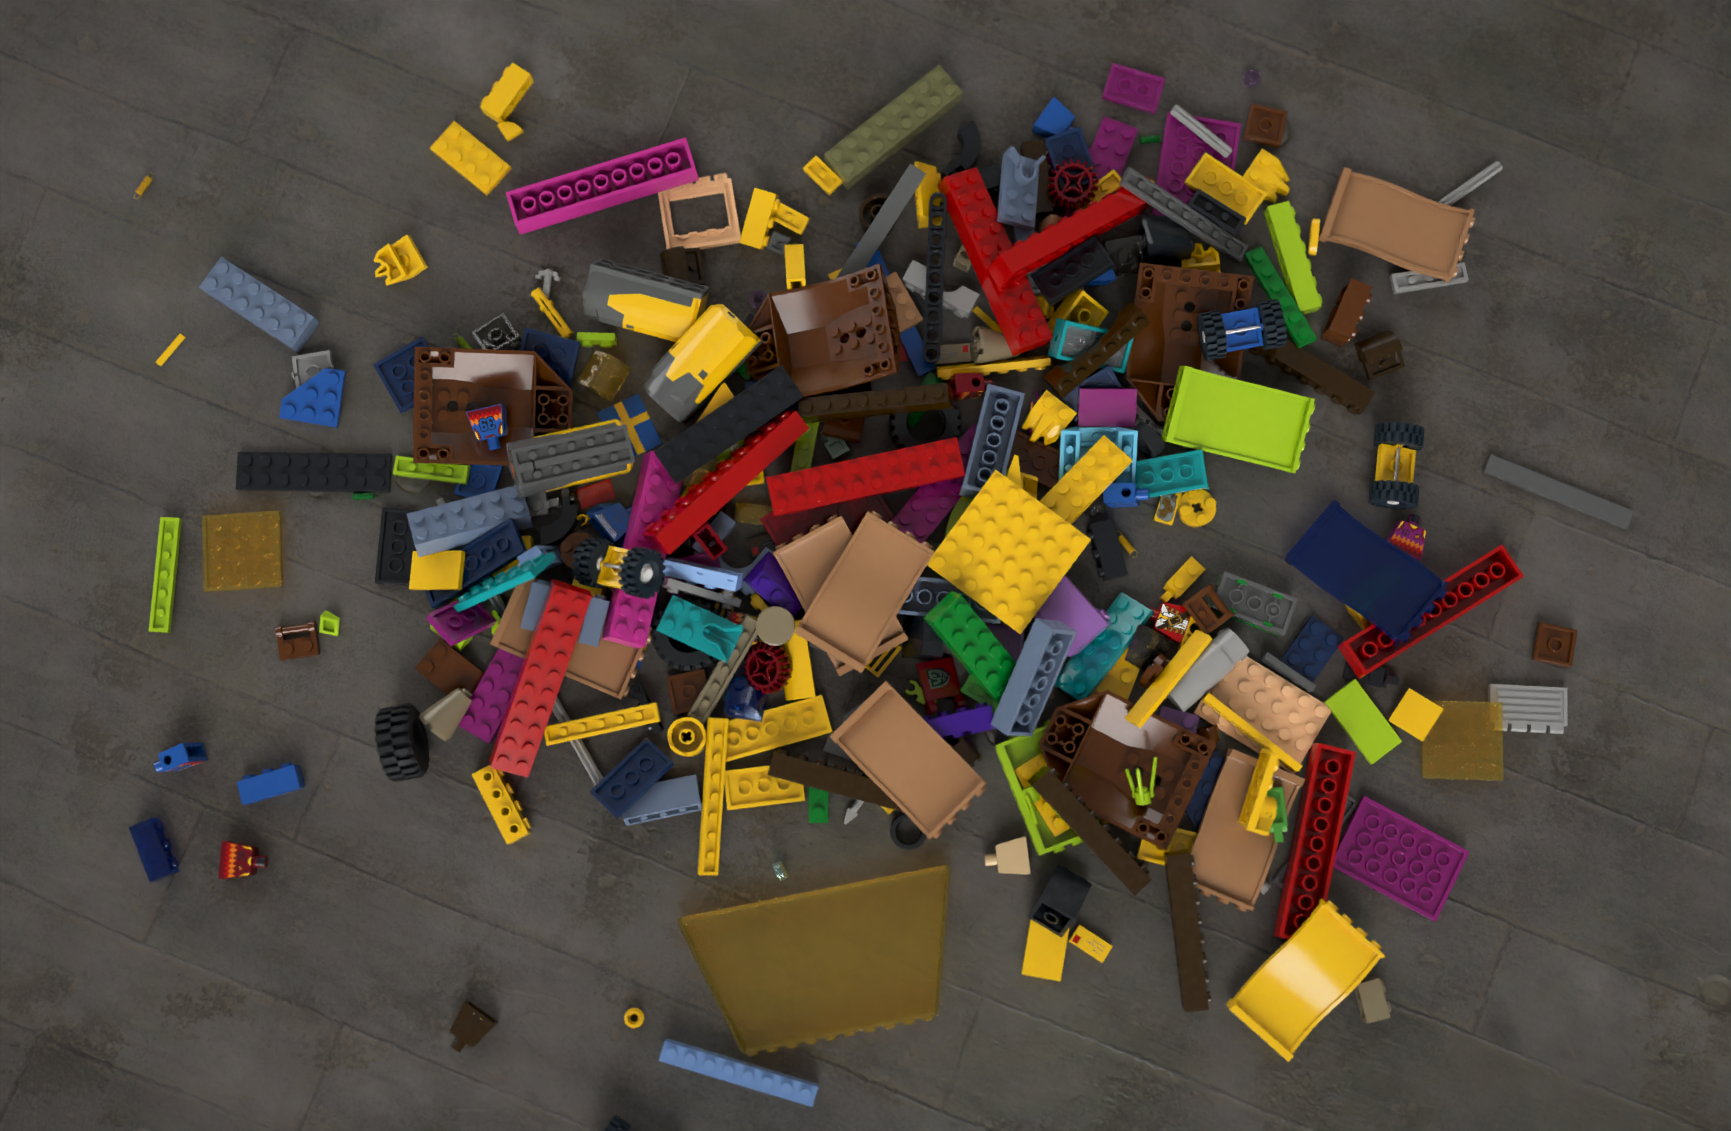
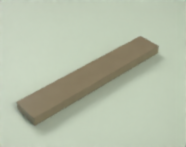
(723, 674)

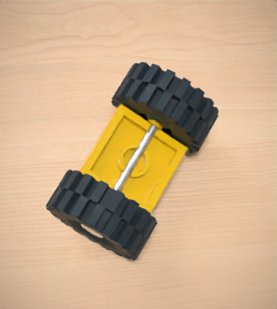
(1396, 465)
(633, 571)

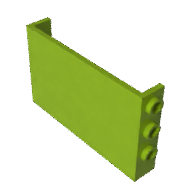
(1012, 755)

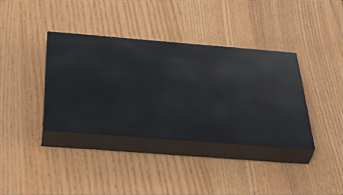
(1072, 270)
(394, 548)

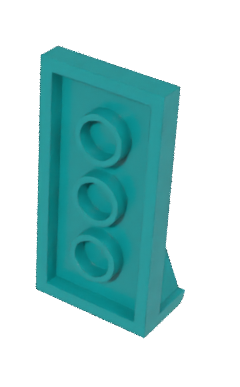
(1172, 473)
(700, 629)

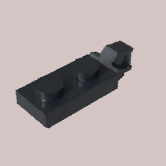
(1378, 677)
(638, 691)

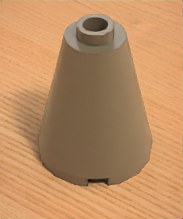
(989, 346)
(447, 713)

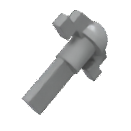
(548, 274)

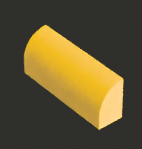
(802, 680)

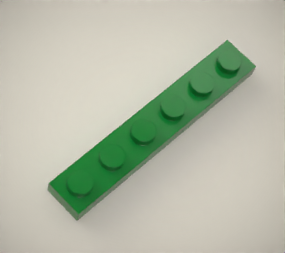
(1276, 289)

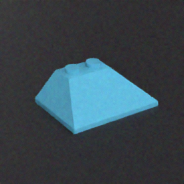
(1079, 440)

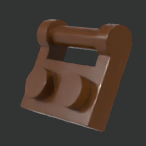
(1203, 613)
(297, 647)

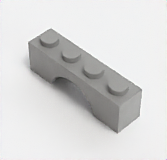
(960, 301)

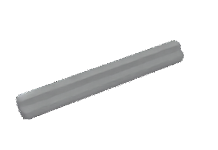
(1201, 131)
(1472, 184)

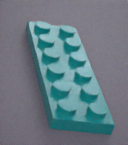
(504, 581)
(1093, 663)

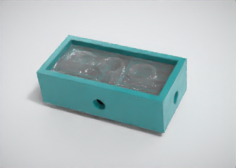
(1075, 338)

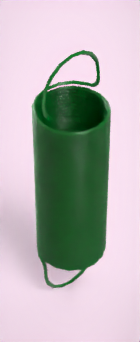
(1149, 139)
(363, 495)

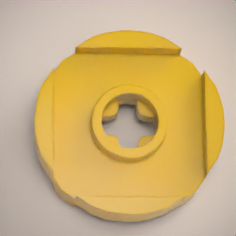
(1206, 502)

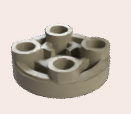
(775, 625)

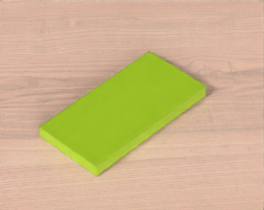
(1362, 721)

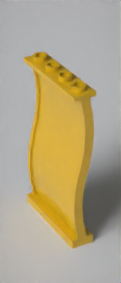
(1305, 979)

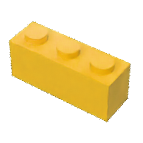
(506, 93)
(759, 219)

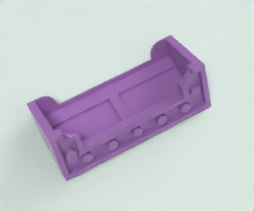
(1075, 610)

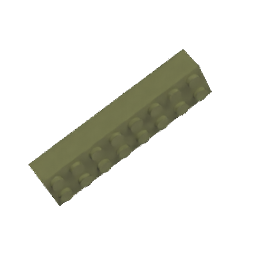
(893, 126)

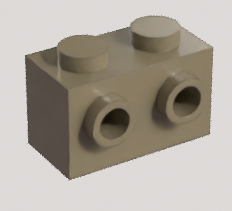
(1372, 1000)

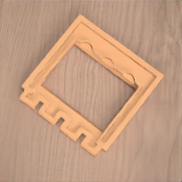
(711, 237)

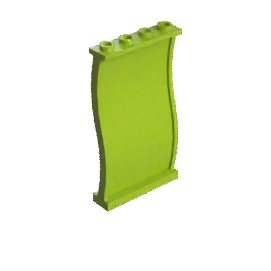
(1238, 419)

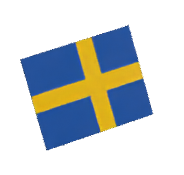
(639, 425)

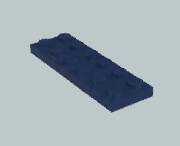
(483, 558)

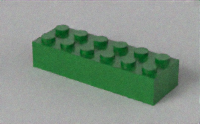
(972, 644)

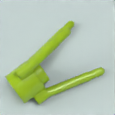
(1142, 794)
(1032, 796)

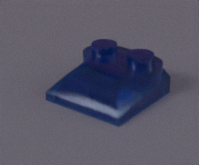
(744, 700)

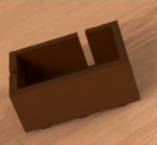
(1343, 319)

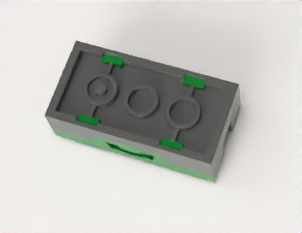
(1255, 604)

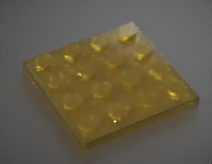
(242, 551)
(1465, 742)

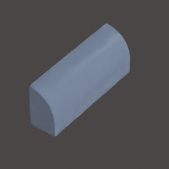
(666, 800)

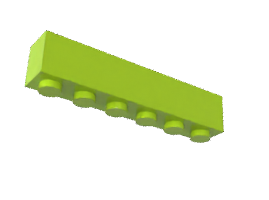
(1292, 256)

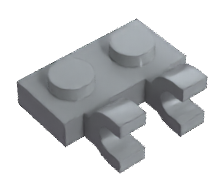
(540, 505)

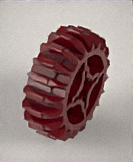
(1078, 178)
(761, 664)

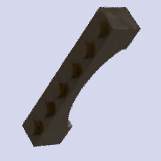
(1068, 376)

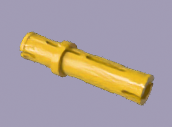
(538, 295)

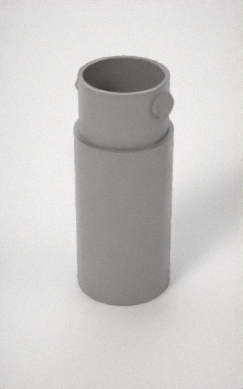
(1208, 669)

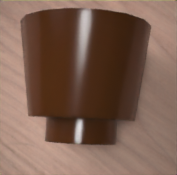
(1209, 732)

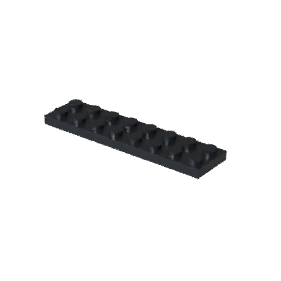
(728, 424)
(313, 472)

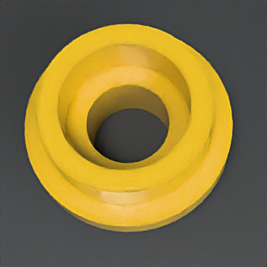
(634, 1024)

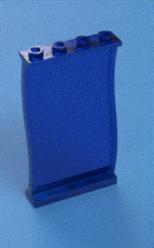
(1367, 573)

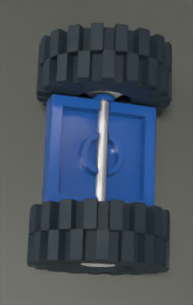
(1241, 329)

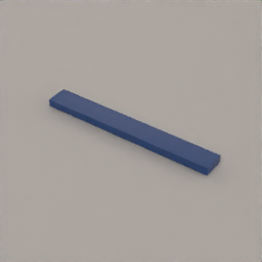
(910, 339)

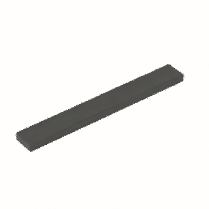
(1183, 214)
(883, 221)
(1558, 491)

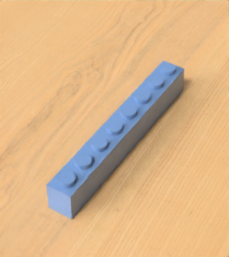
(739, 1072)

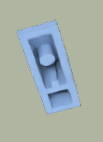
(538, 549)

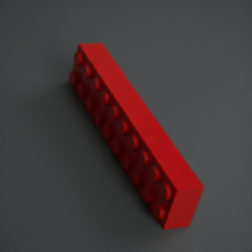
(1065, 235)
(983, 238)
(865, 477)
(724, 482)
(1465, 591)
(540, 678)
(1315, 836)

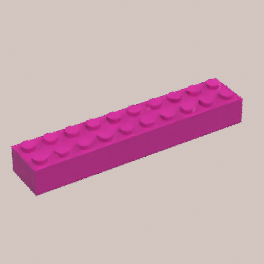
(602, 186)
(627, 615)

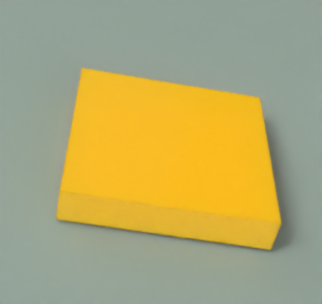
(1416, 714)

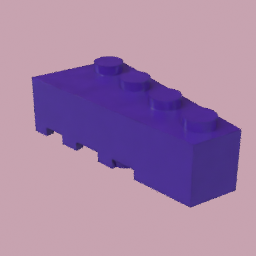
(963, 721)

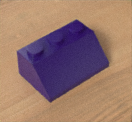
(772, 584)

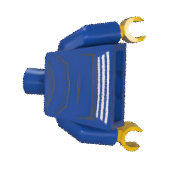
(609, 521)

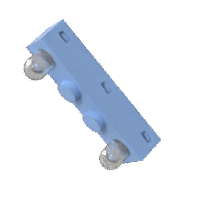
(704, 574)

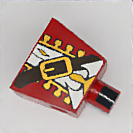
(1170, 621)

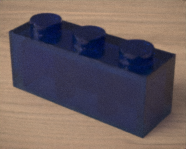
(154, 849)

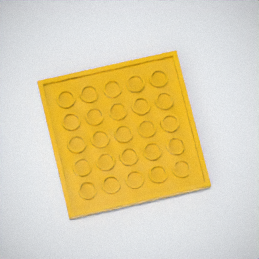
(1008, 551)

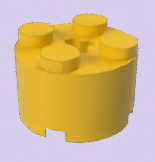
(676, 738)

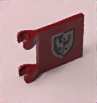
(939, 681)

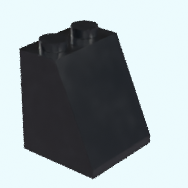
(1164, 240)
(922, 640)
(1060, 900)

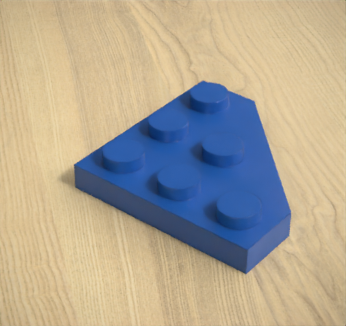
(317, 399)

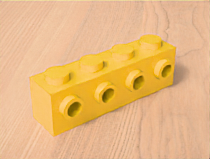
(502, 804)

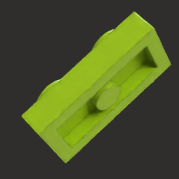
(604, 339)

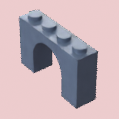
(723, 527)
(593, 620)

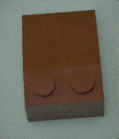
(449, 669)

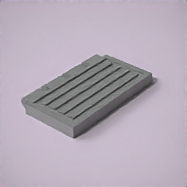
(1532, 707)

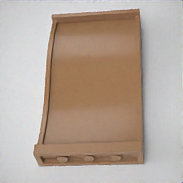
(1397, 225)
(810, 562)
(865, 591)
(600, 667)
(909, 760)
(1226, 855)

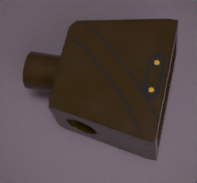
(470, 1026)

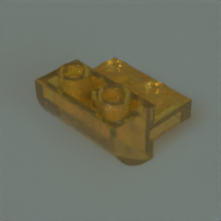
(604, 374)

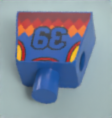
(489, 424)
(180, 757)

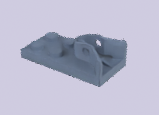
(1018, 189)

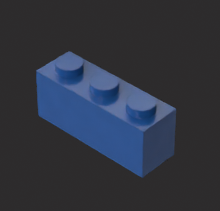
(270, 783)

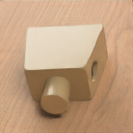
(1010, 857)

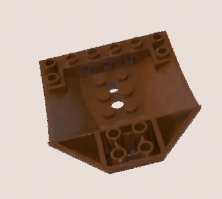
(806, 326)
(1163, 344)
(533, 395)
(1095, 744)

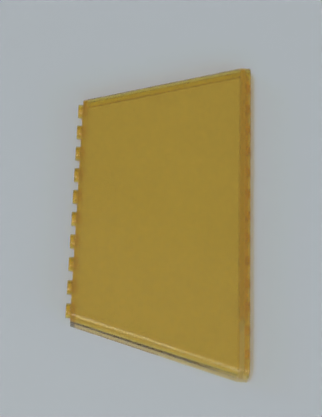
(825, 959)

